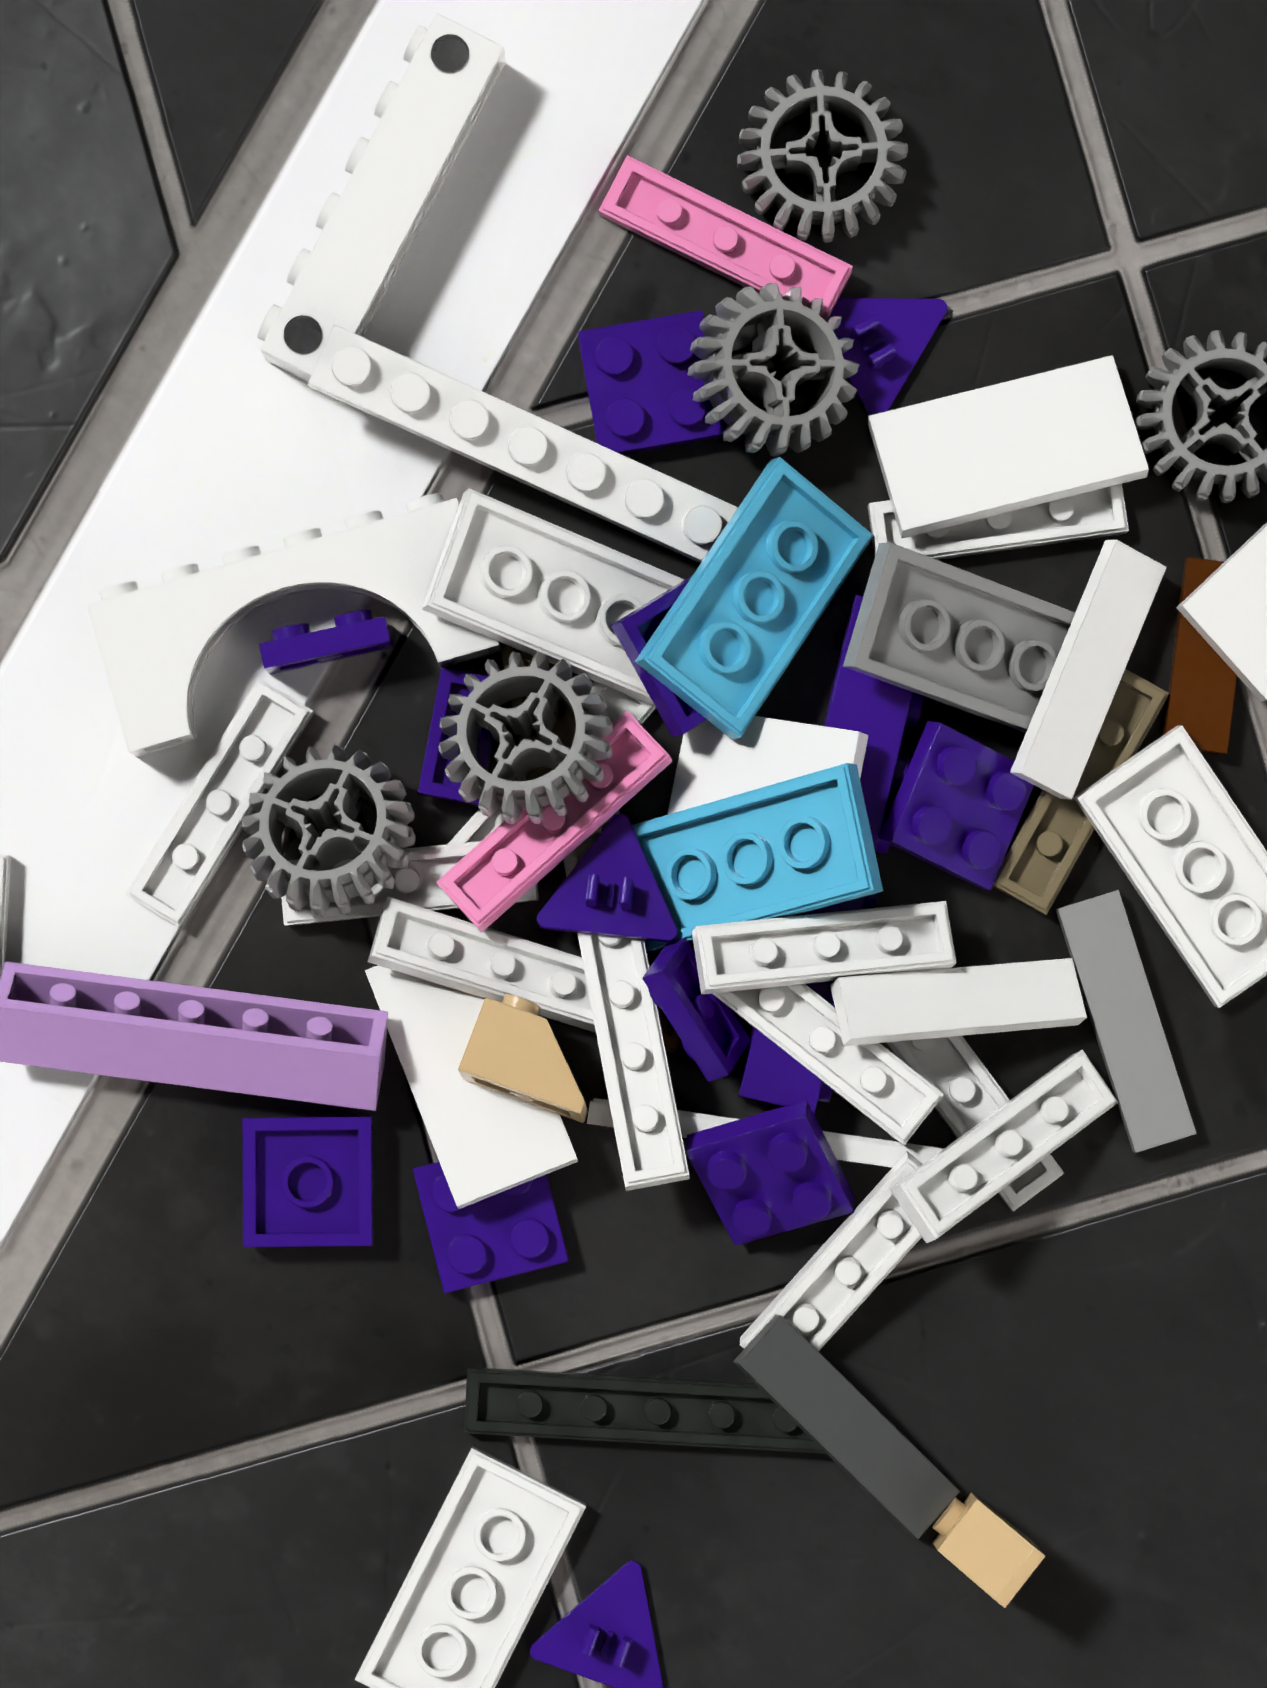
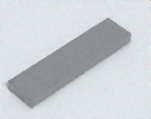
(1126, 1021)

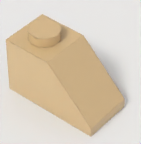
(521, 1058)
(986, 1547)

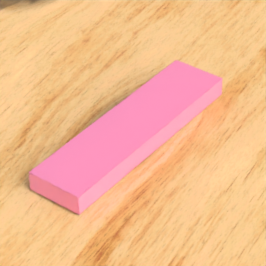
(720, 236)
(523, 853)

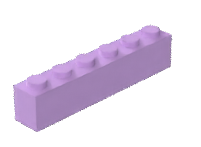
(191, 1036)

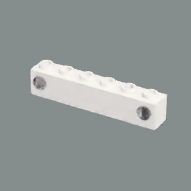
(386, 195)

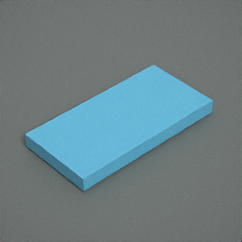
(754, 598)
(764, 852)

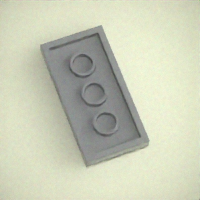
(956, 636)

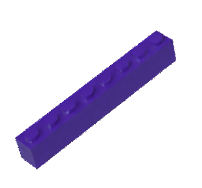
(882, 713)

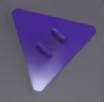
(886, 344)
(611, 892)
(607, 1635)

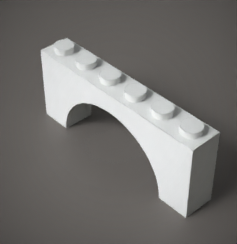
(163, 633)

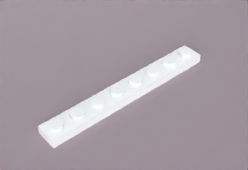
(519, 444)

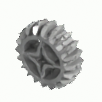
(850, 153)
(776, 322)
(1201, 394)
(544, 691)
(342, 786)

